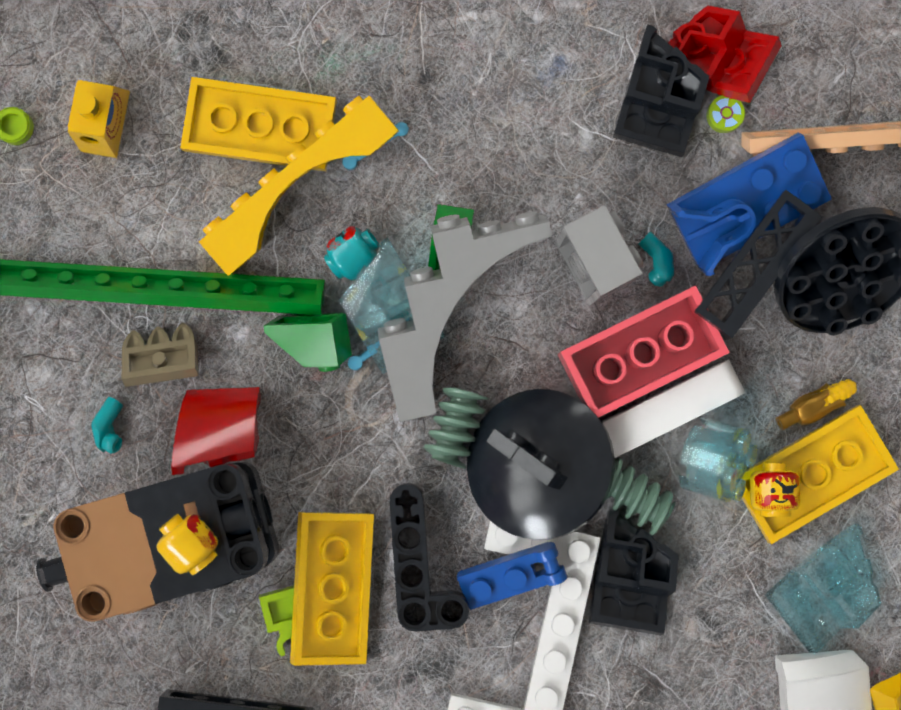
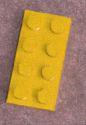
(252, 121)
(832, 467)
(331, 588)

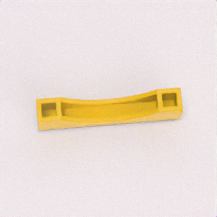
(241, 234)

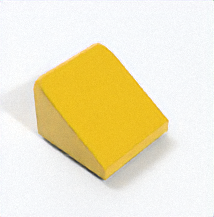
(887, 694)

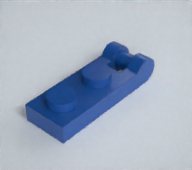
(511, 575)

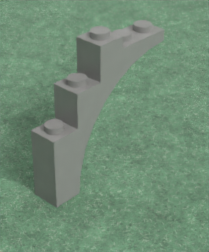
(432, 295)

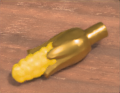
(817, 404)

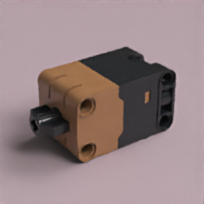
(113, 542)

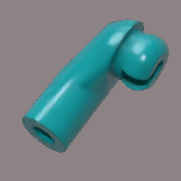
(662, 260)
(103, 428)

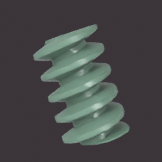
(455, 426)
(640, 498)

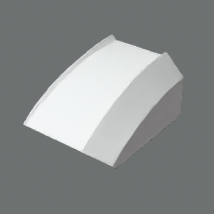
(823, 681)

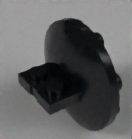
(842, 272)
(540, 464)

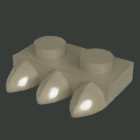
(160, 358)

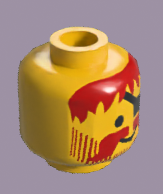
(775, 490)
(187, 544)

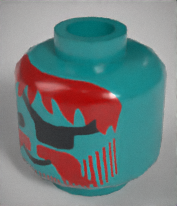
(350, 252)

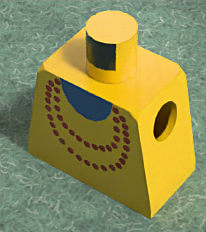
(98, 114)

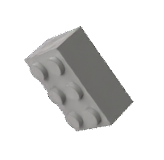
(598, 254)

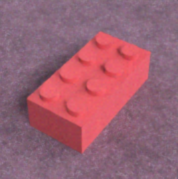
(642, 353)

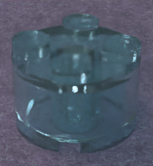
(717, 460)

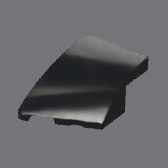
(661, 97)
(632, 578)

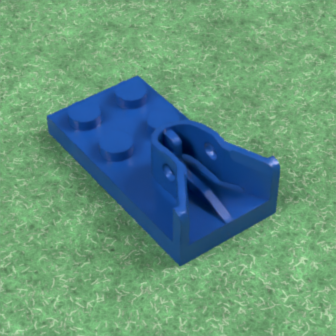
(727, 209)

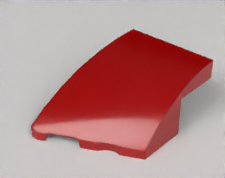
(727, 51)
(216, 427)

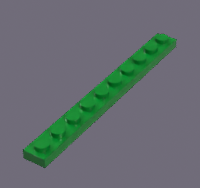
(161, 287)

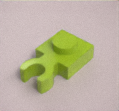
(278, 614)

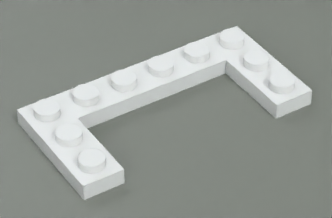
(560, 622)

